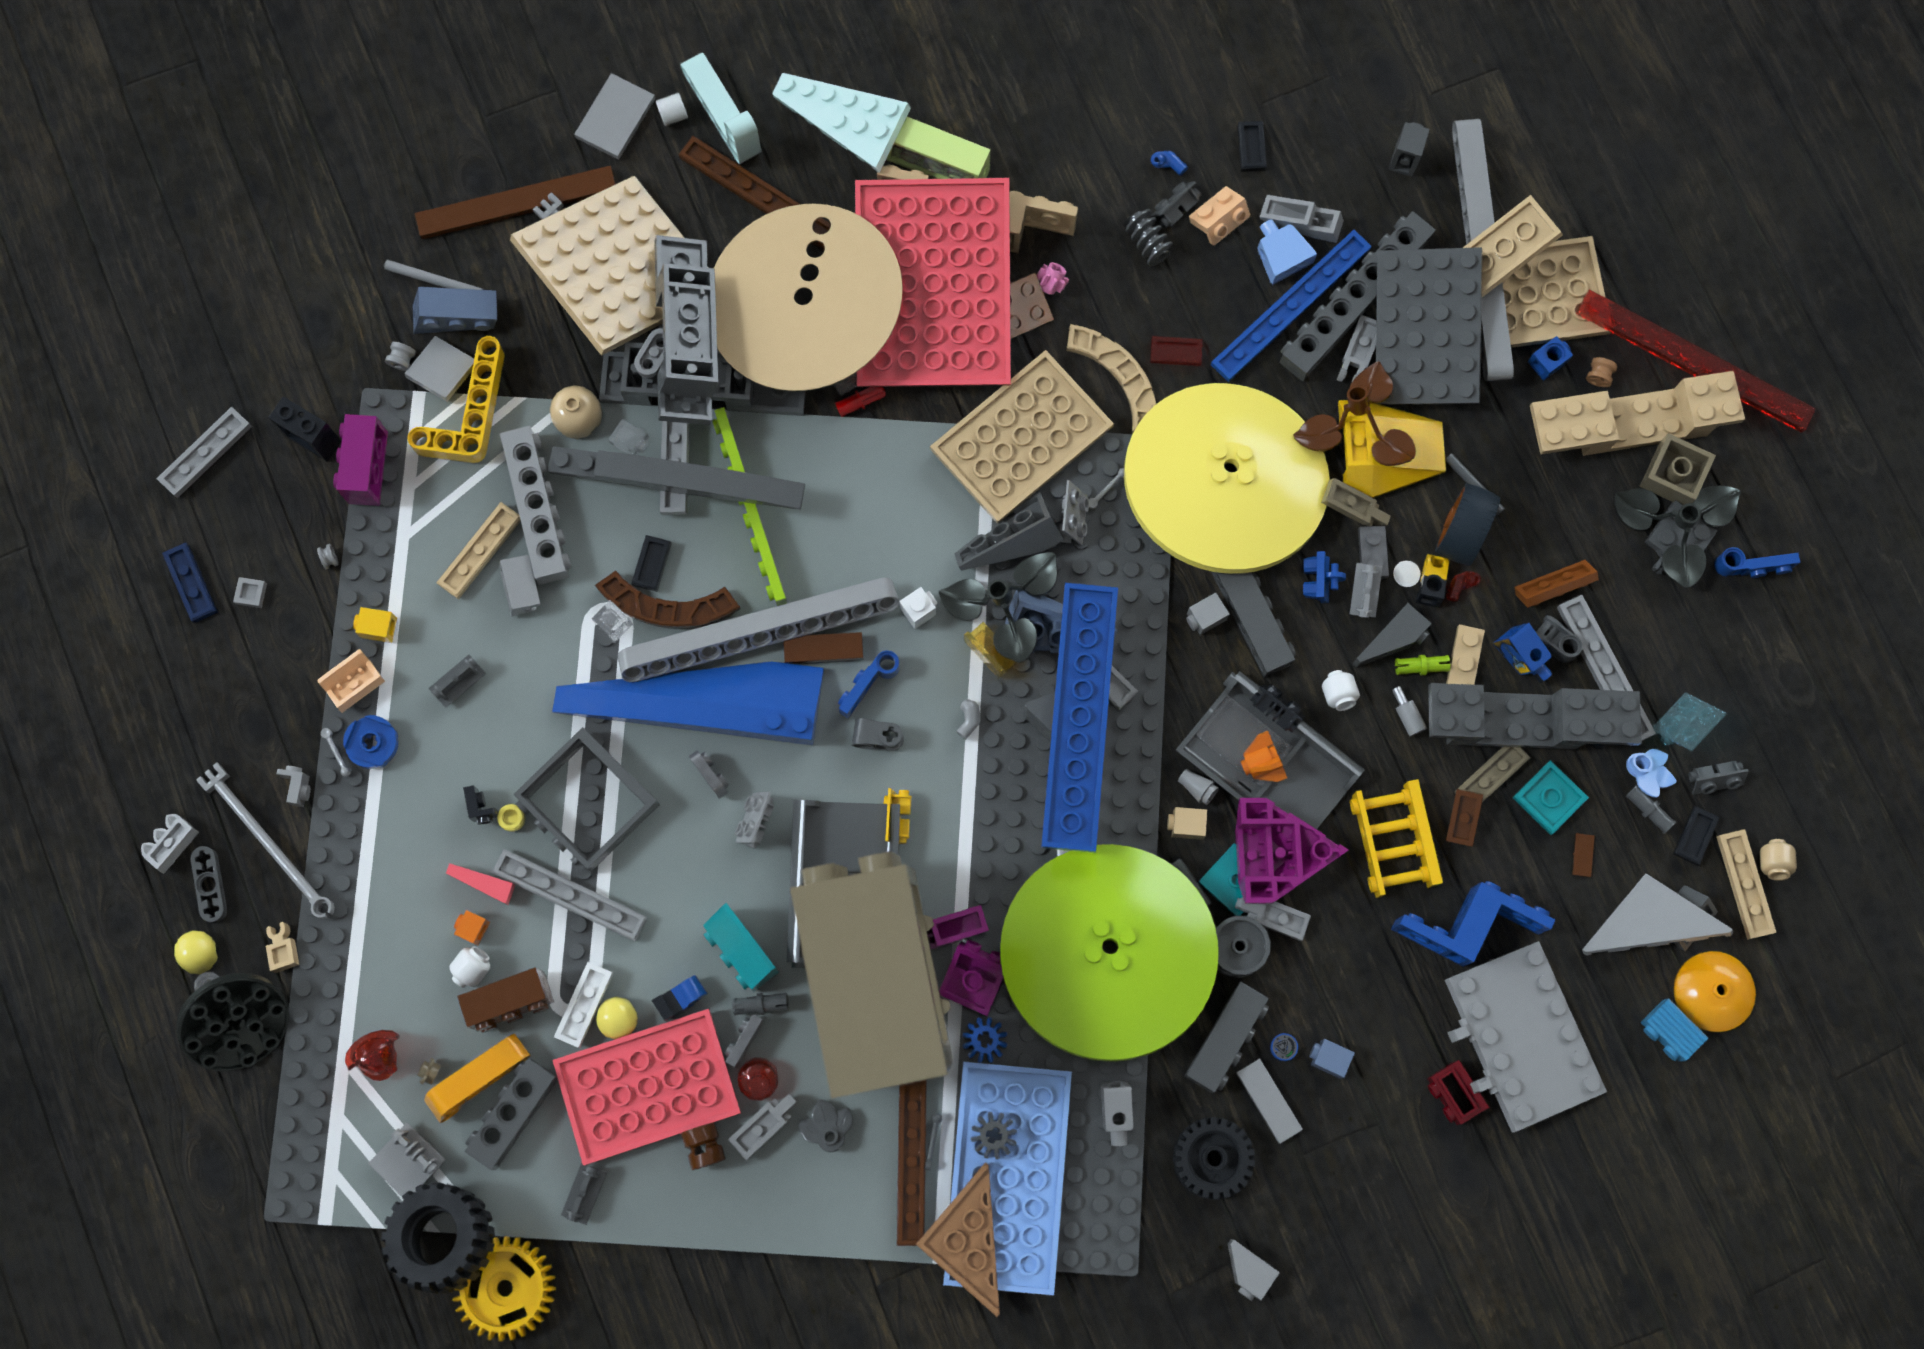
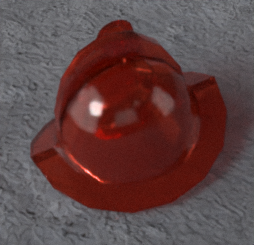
(374, 1054)

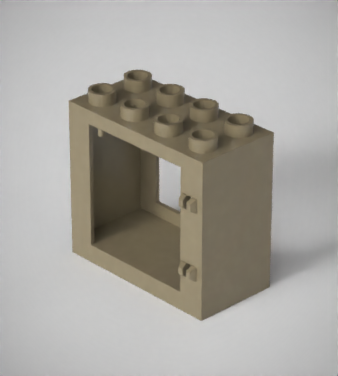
(871, 975)

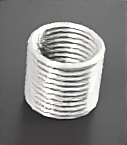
(671, 109)

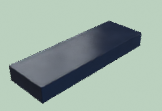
(189, 582)

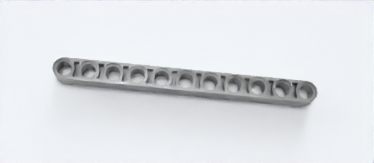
(1477, 217)
(757, 629)

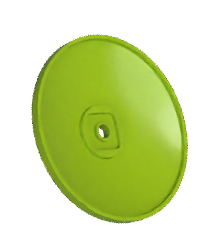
(1097, 1000)

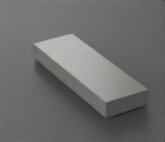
(1269, 1101)

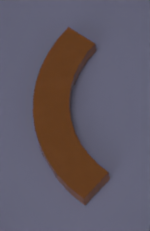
(665, 612)

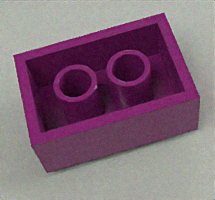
(361, 459)

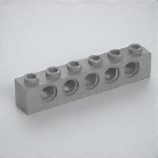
(515, 444)

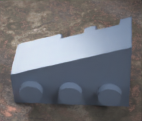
(453, 310)

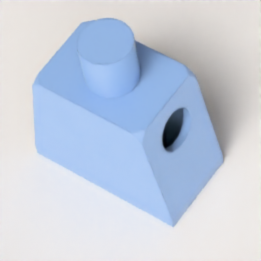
(1283, 251)

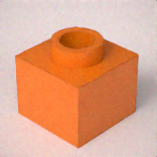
(471, 927)

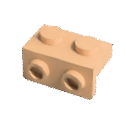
(1220, 214)
(351, 680)

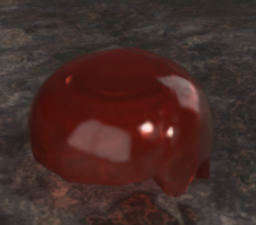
(757, 1079)

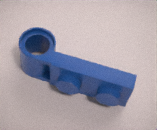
(1755, 567)
(864, 681)

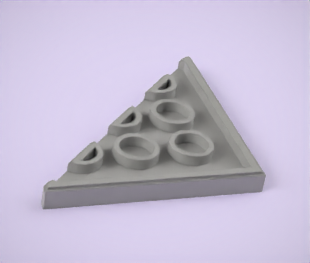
(1654, 917)

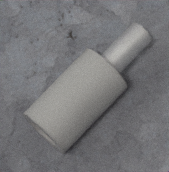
(1409, 714)

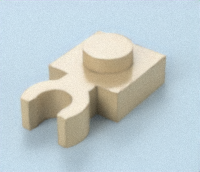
(283, 951)

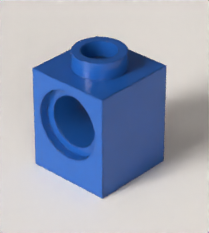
(1543, 365)

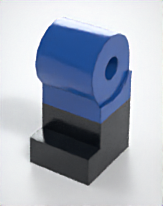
(679, 998)

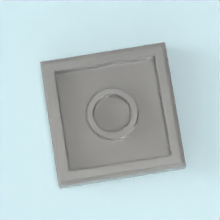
(440, 369)

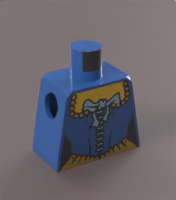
(1525, 651)

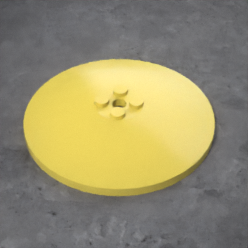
(1218, 516)

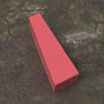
(494, 887)

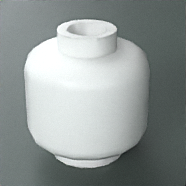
(1340, 690)
(470, 967)

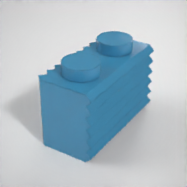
(1673, 1030)

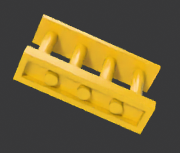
(1416, 821)

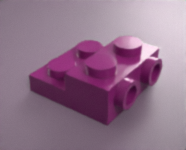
(973, 977)

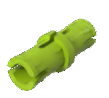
(1422, 664)

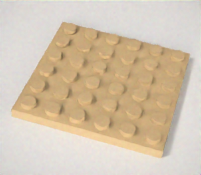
(602, 261)

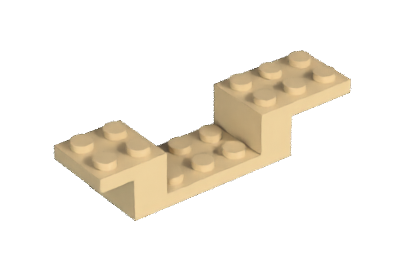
(1024, 210)
(1637, 420)

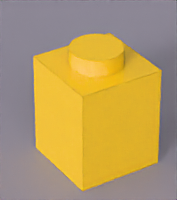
(375, 624)

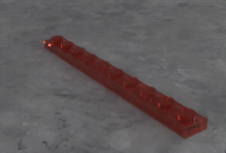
(1693, 359)

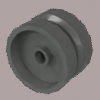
(1255, 942)

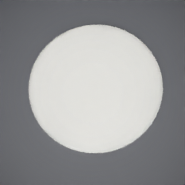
(1406, 573)

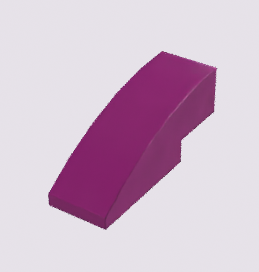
(957, 927)

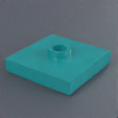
(1550, 797)
(1222, 881)

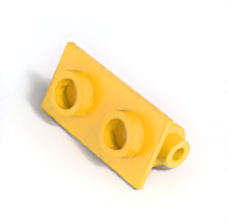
(904, 800)

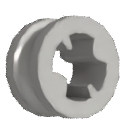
(327, 556)

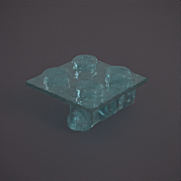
(1688, 722)

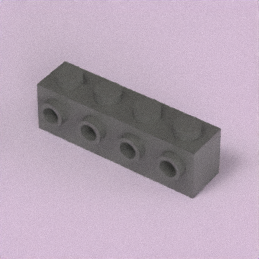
(1227, 1037)

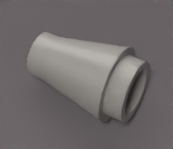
(1198, 786)

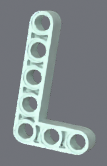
(735, 128)

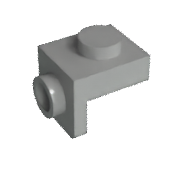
(298, 789)

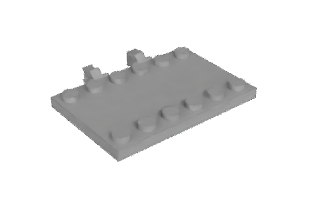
(1524, 1037)

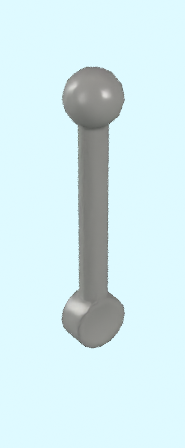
(1093, 502)
(327, 734)

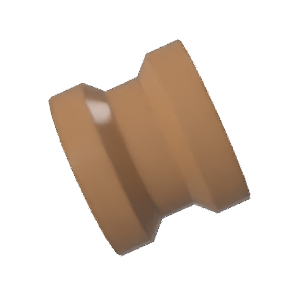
(1601, 372)

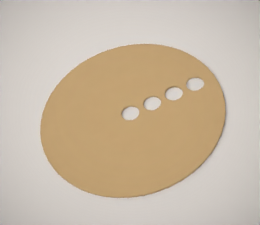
(813, 343)

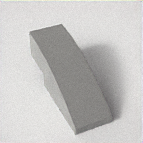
(1304, 216)

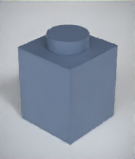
(1331, 1058)

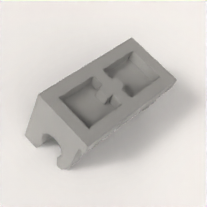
(519, 585)

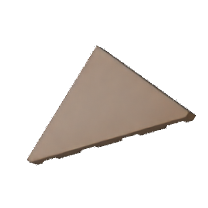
(964, 1241)

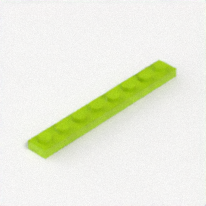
(752, 517)

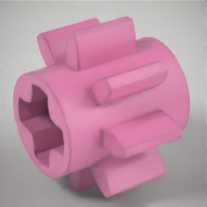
(1052, 278)

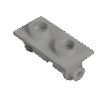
(1365, 590)

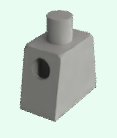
(1115, 1098)

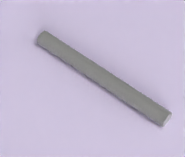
(426, 276)

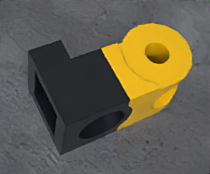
(1433, 581)

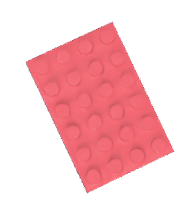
(646, 1087)

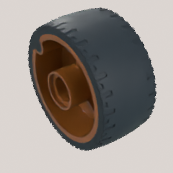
(1467, 524)

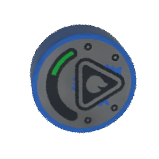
(1284, 1047)

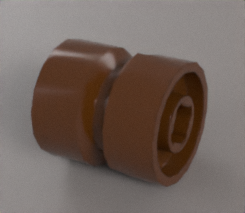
(701, 1136)

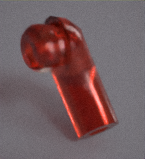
(1460, 582)

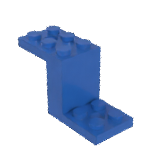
(1473, 923)

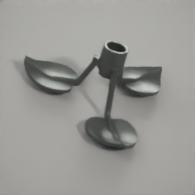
(1680, 563)
(1018, 638)

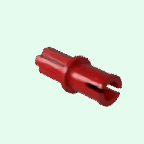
(859, 400)

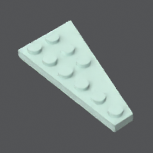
(850, 117)

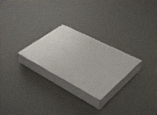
(614, 116)

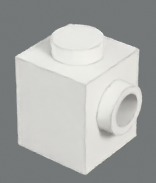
(918, 607)

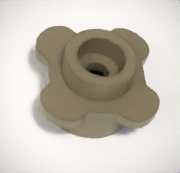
(428, 1071)

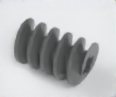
(1147, 237)

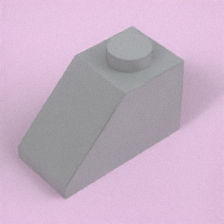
(1250, 1271)

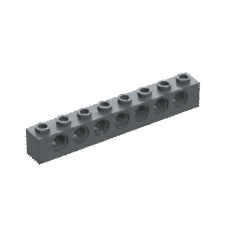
(1303, 363)

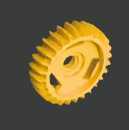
(526, 1292)

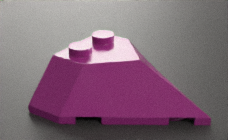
(1277, 851)

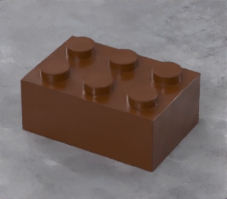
(506, 1000)

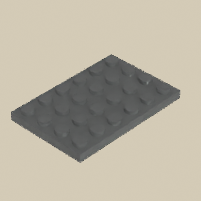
(1430, 324)

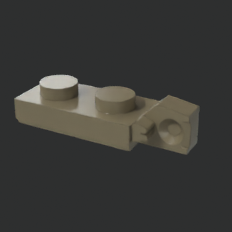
(1354, 504)

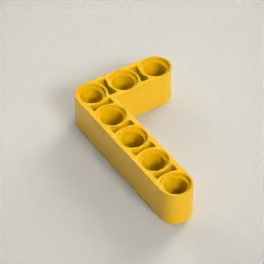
(473, 412)

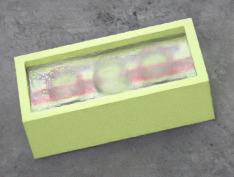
(938, 152)

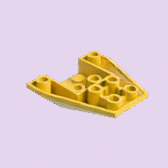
(1376, 479)

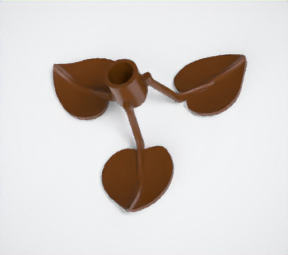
(1372, 386)

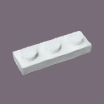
(583, 1005)

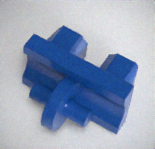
(1321, 566)

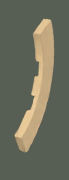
(1119, 364)

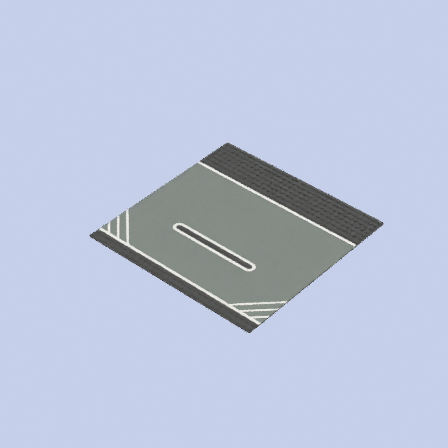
(387, 834)

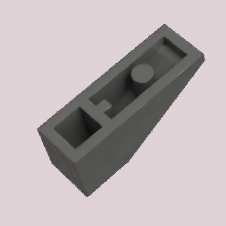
(1398, 635)

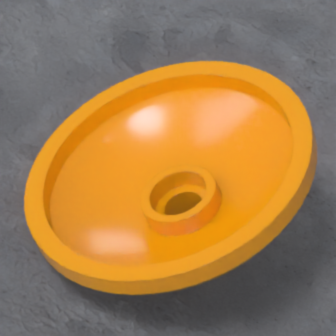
(1698, 996)

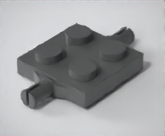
(1669, 534)

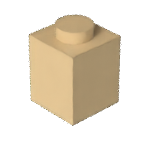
(1187, 823)

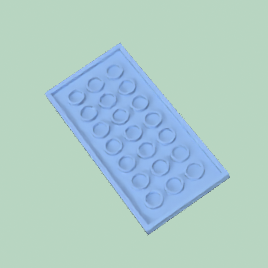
(1029, 1179)

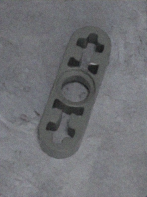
(212, 864)

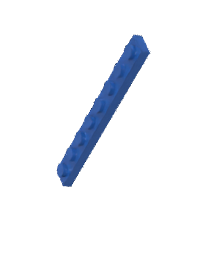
(1291, 306)

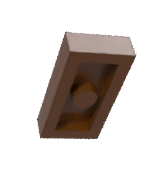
(1464, 817)

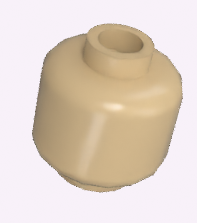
(1778, 859)

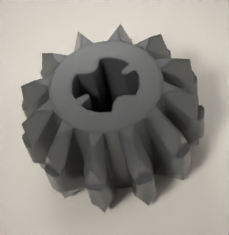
(998, 1143)

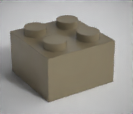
(1677, 470)

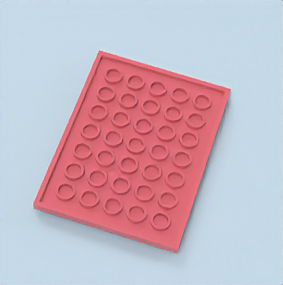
(954, 280)

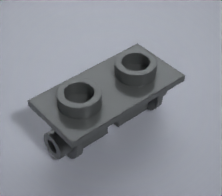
(1168, 209)
(457, 681)
(1729, 775)
(583, 1194)

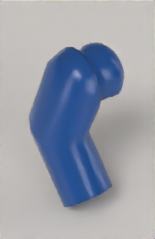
(1169, 159)

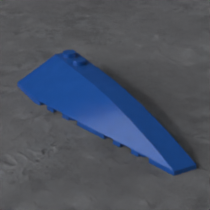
(740, 700)

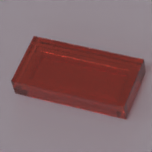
(1176, 351)

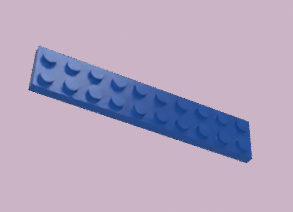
(1079, 718)

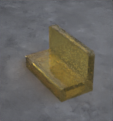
(982, 644)

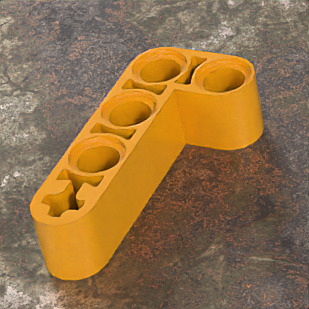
(454, 1091)

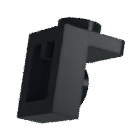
(475, 801)

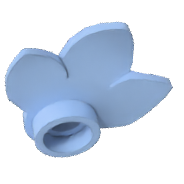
(1652, 773)

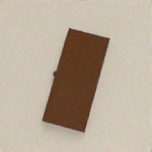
(1583, 855)

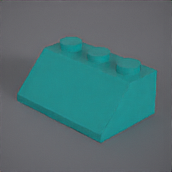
(739, 949)

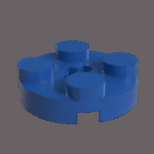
(378, 755)

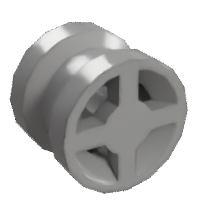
(400, 356)

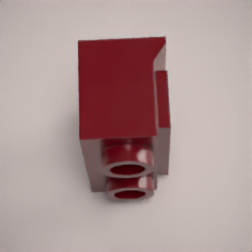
(1440, 1091)

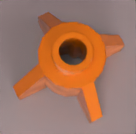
(1263, 760)

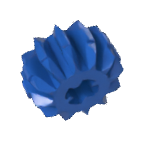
(992, 1036)

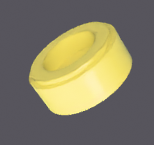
(511, 818)

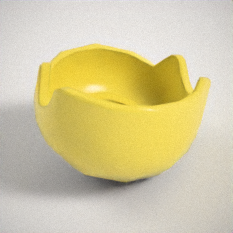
(195, 952)
(616, 1017)

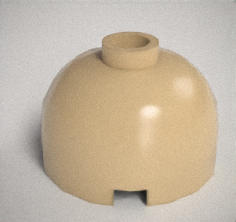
(575, 412)

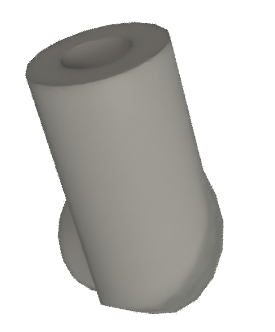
(972, 718)

